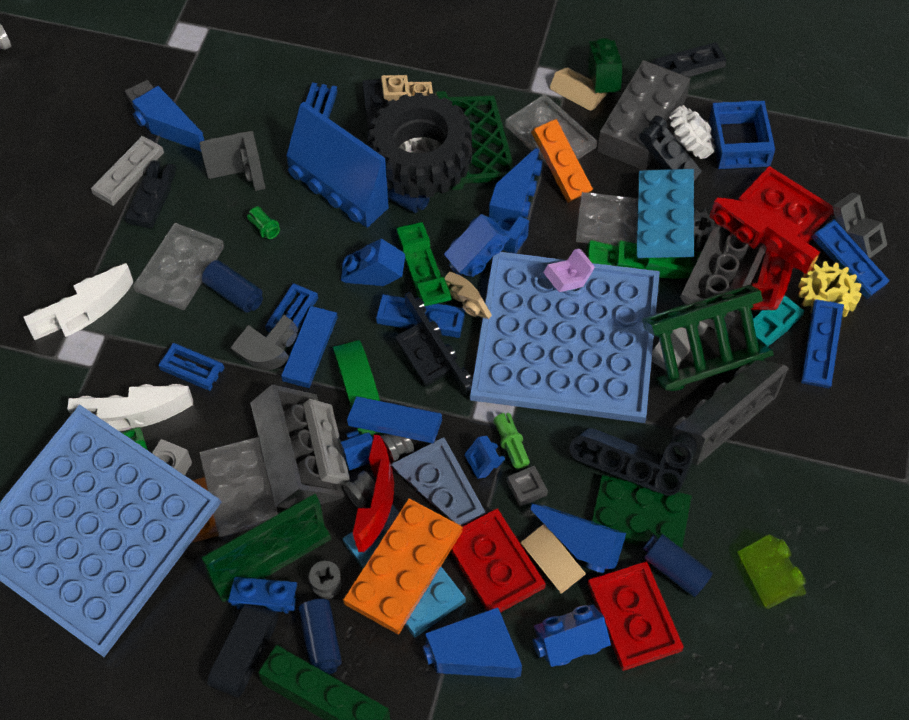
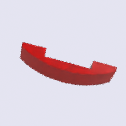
(773, 278)
(371, 520)

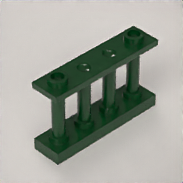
(689, 317)

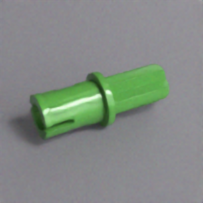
(511, 440)

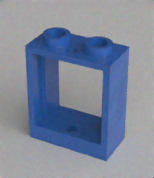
(742, 154)

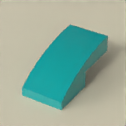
(774, 323)

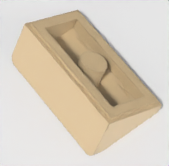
(576, 88)

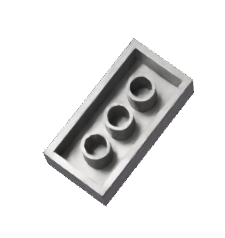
(649, 94)

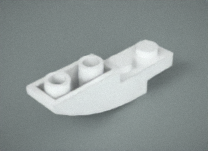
(92, 300)
(141, 408)

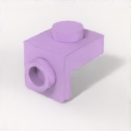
(570, 273)

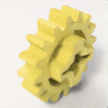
(830, 285)

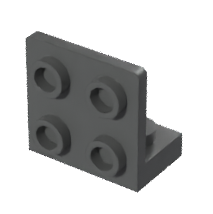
(233, 155)

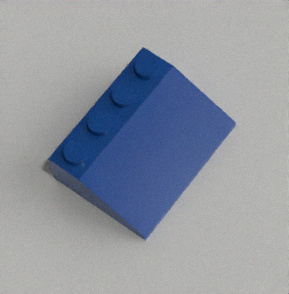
(338, 166)

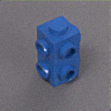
(476, 246)
(571, 635)

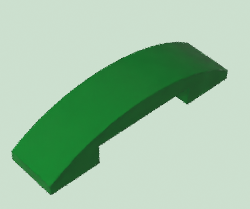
(421, 265)
(356, 375)

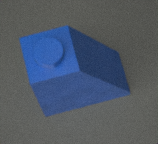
(474, 647)

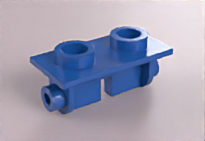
(269, 593)

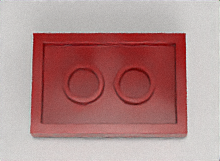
(789, 199)
(496, 563)
(635, 616)

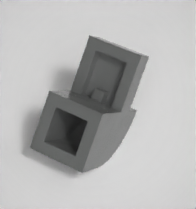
(865, 232)
(268, 351)

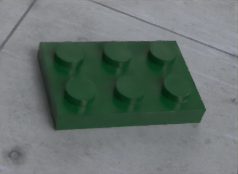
(641, 511)

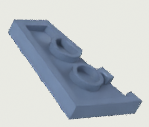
(441, 481)

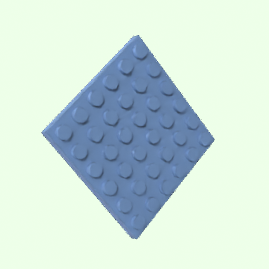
(566, 348)
(96, 528)

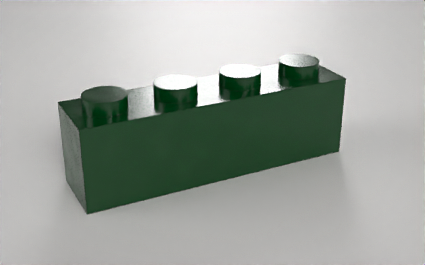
(317, 690)

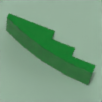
(626, 256)

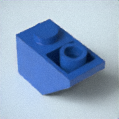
(373, 265)

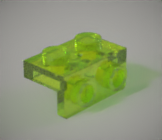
(772, 570)

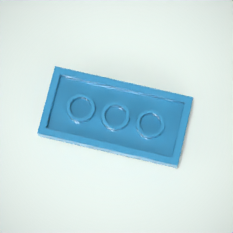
(666, 213)
(439, 598)

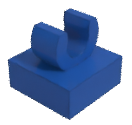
(357, 449)
(483, 457)

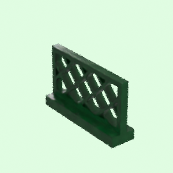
(493, 118)
(268, 547)

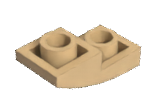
(398, 85)
(466, 293)
(553, 558)

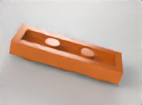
(561, 160)

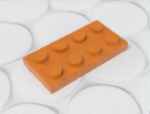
(403, 566)

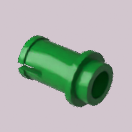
(268, 227)

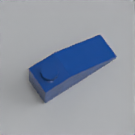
(166, 119)
(585, 539)

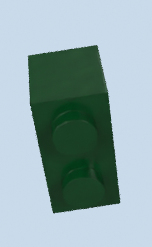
(605, 66)

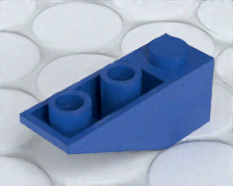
(514, 189)

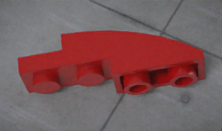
(756, 225)

